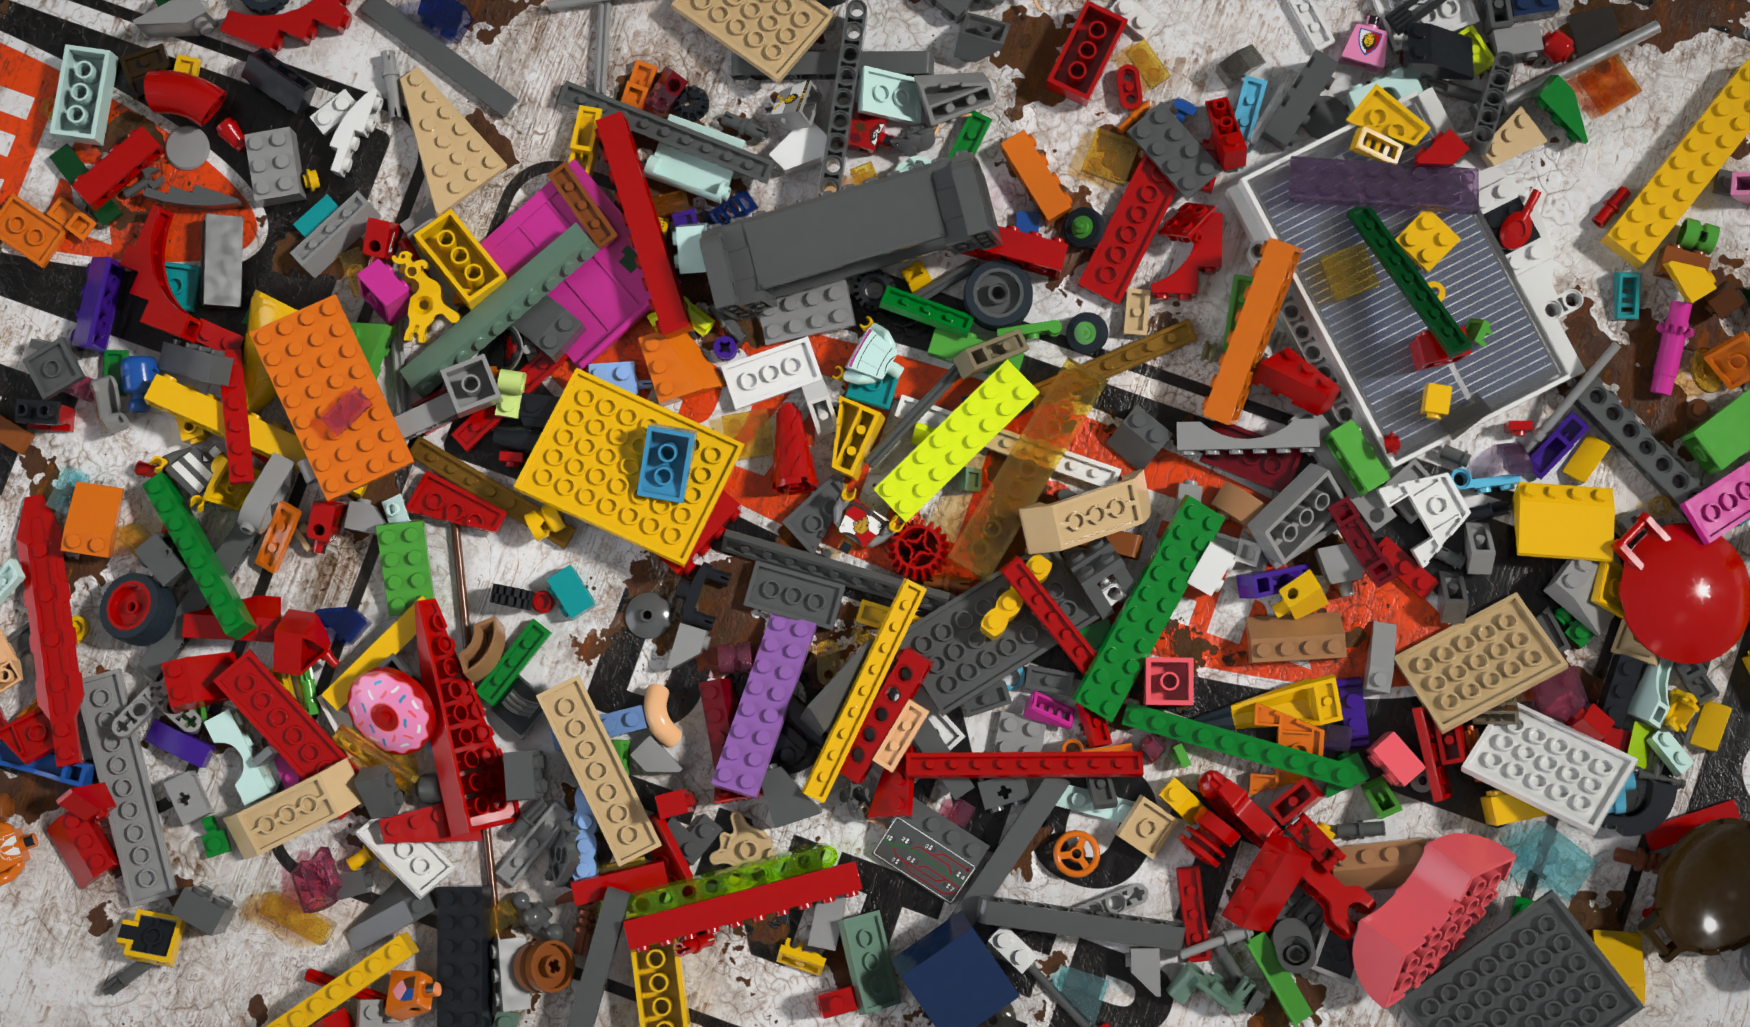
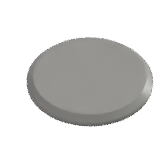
(187, 148)

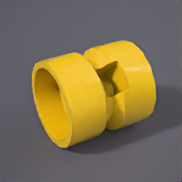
(544, 522)

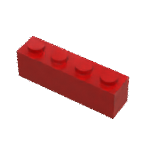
(117, 168)

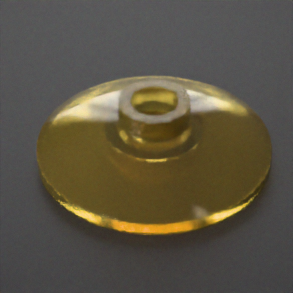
(1702, 373)

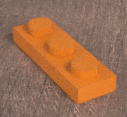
(278, 537)

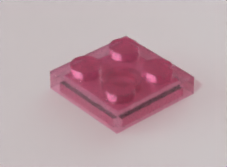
(1561, 695)

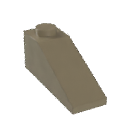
(990, 353)

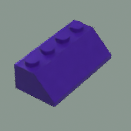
(98, 305)

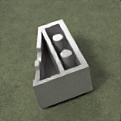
(953, 94)

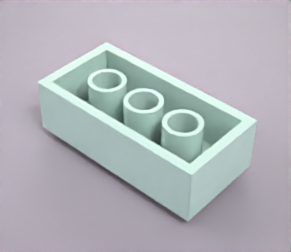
(84, 95)

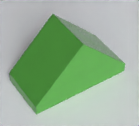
(1380, 798)

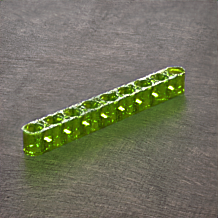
(721, 876)

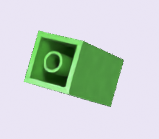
(1721, 436)

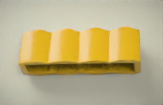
(1010, 602)

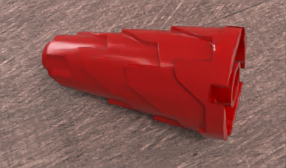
(792, 457)

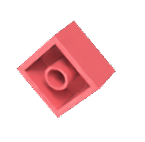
(1169, 681)
(1394, 759)

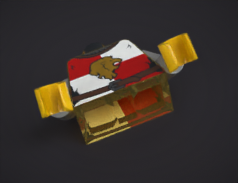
(861, 523)

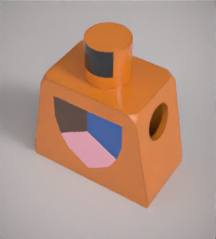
(410, 994)

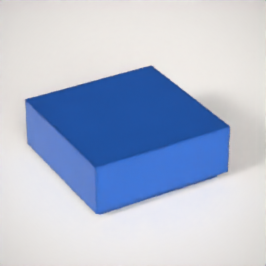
(1027, 221)

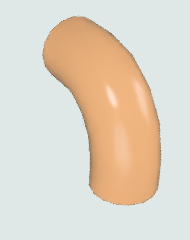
(657, 716)

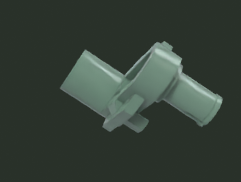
(1194, 977)

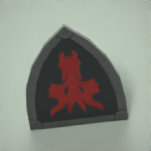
(514, 348)

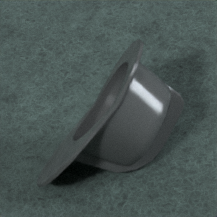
(1294, 946)

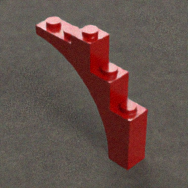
(298, 24)
(151, 283)

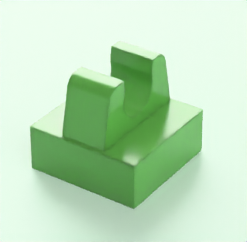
(1476, 331)

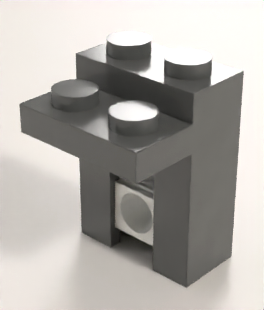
(1094, 566)

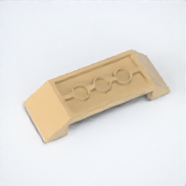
(1086, 515)
(294, 810)

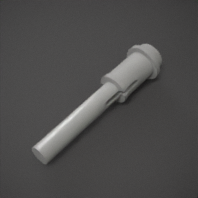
(1228, 937)

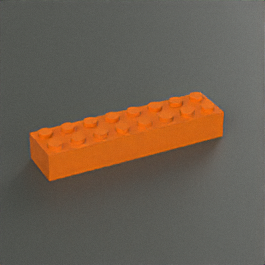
(1252, 331)

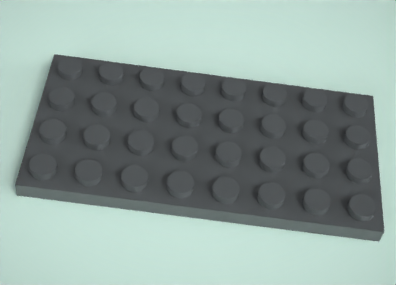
(971, 661)

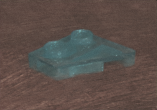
(62, 493)
(1083, 990)

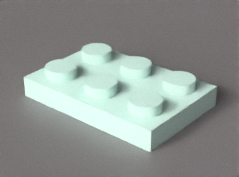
(889, 96)

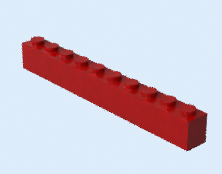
(644, 225)
(743, 905)

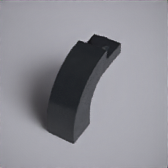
(1651, 812)

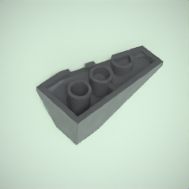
(388, 914)

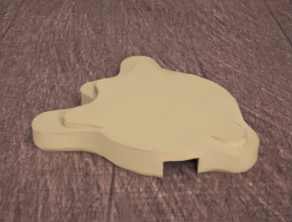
(743, 844)

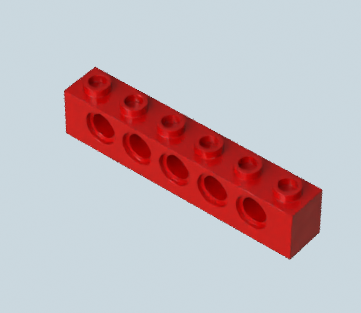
(920, 667)

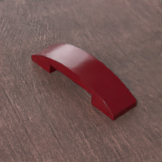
(1361, 543)

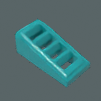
(1618, 295)

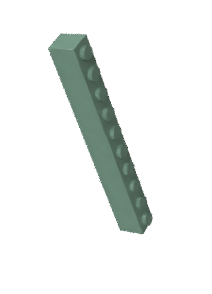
(500, 309)

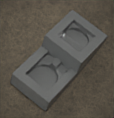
(1696, 682)

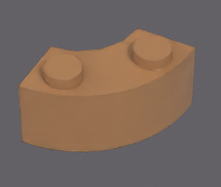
(1237, 505)
(484, 649)

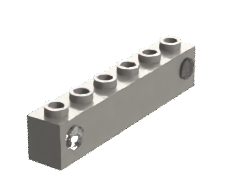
(1370, 506)

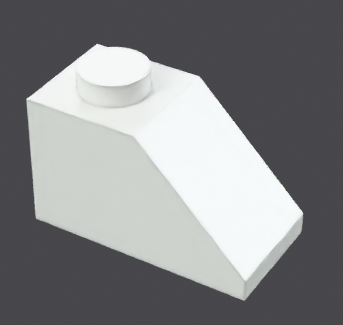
(820, 407)

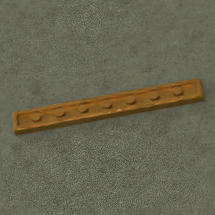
(1132, 354)
(481, 485)

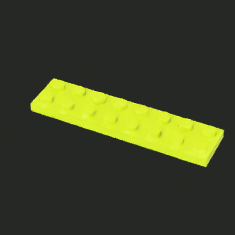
(956, 441)

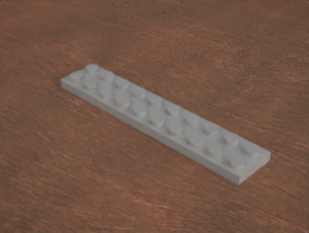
(123, 769)

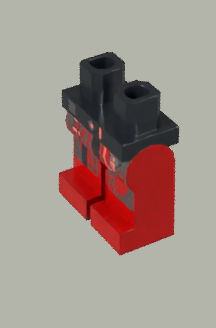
(45, 415)

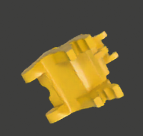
(428, 300)

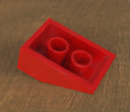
(191, 680)

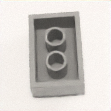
(275, 166)

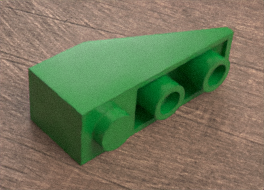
(1561, 103)

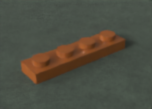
(583, 205)

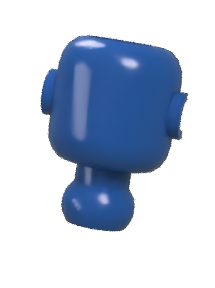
(135, 380)

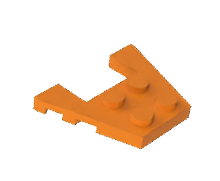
(1290, 733)

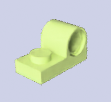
(511, 386)

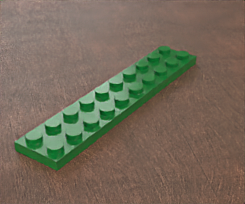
(1147, 608)

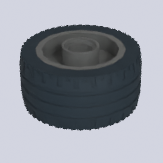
(1000, 278)

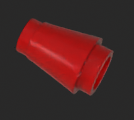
(232, 134)

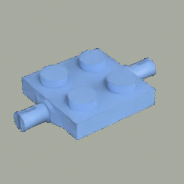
(620, 374)

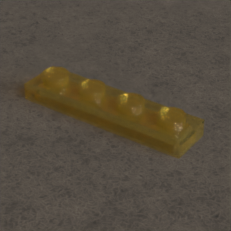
(371, 756)

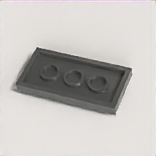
(1174, 151)
(794, 595)

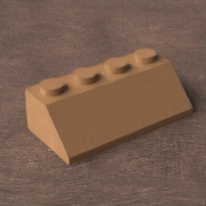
(1287, 640)
(1378, 863)

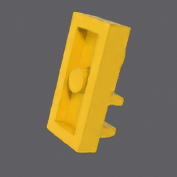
(805, 961)

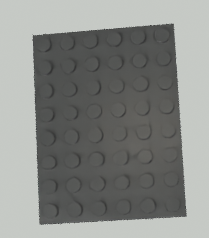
(1526, 974)

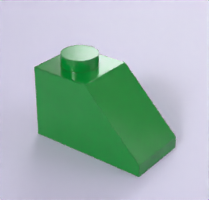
(1361, 775)

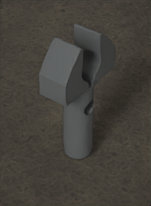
(145, 182)

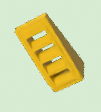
(1365, 150)

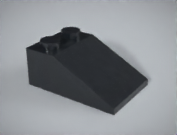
(1436, 53)

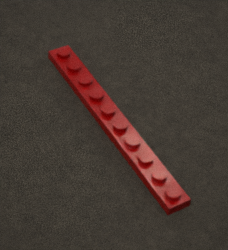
(1024, 764)

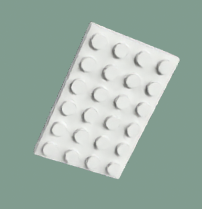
(1551, 768)

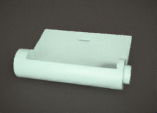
(690, 172)

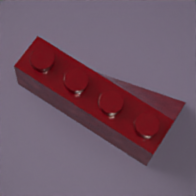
(719, 709)

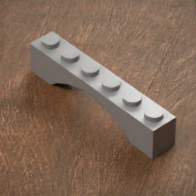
(1299, 434)

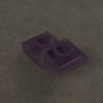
(1514, 458)

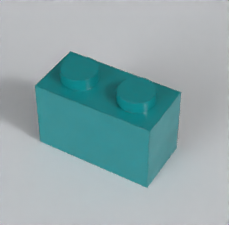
(571, 593)

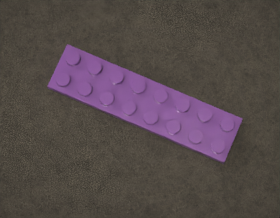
(763, 706)

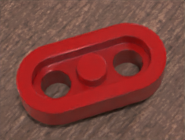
(1129, 88)

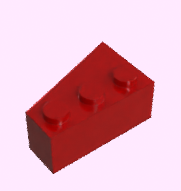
(1297, 380)

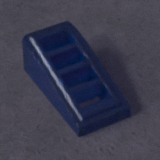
(720, 209)

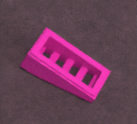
(1039, 714)

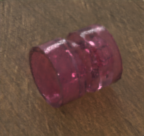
(735, 657)

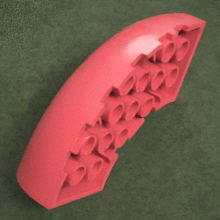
(1428, 914)

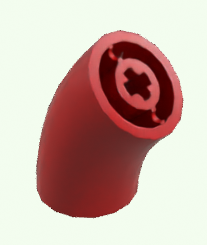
(183, 95)

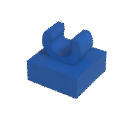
(1184, 108)

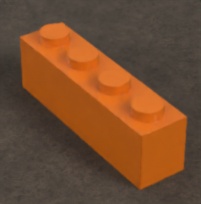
(1036, 177)

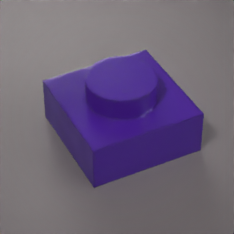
(685, 217)

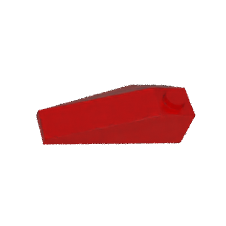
(263, 610)

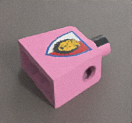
(1366, 46)

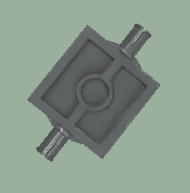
(562, 854)

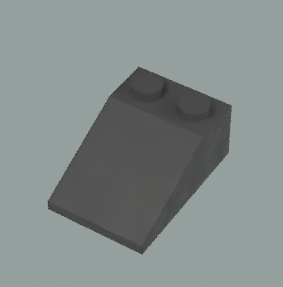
(550, 328)

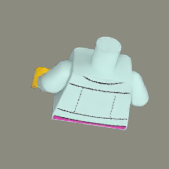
(871, 357)

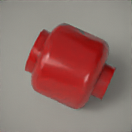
(1557, 46)

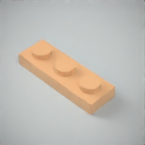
(901, 735)

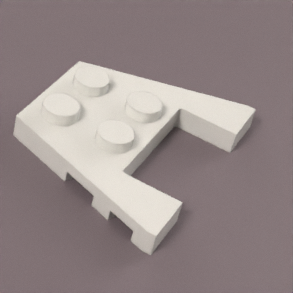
(1437, 505)

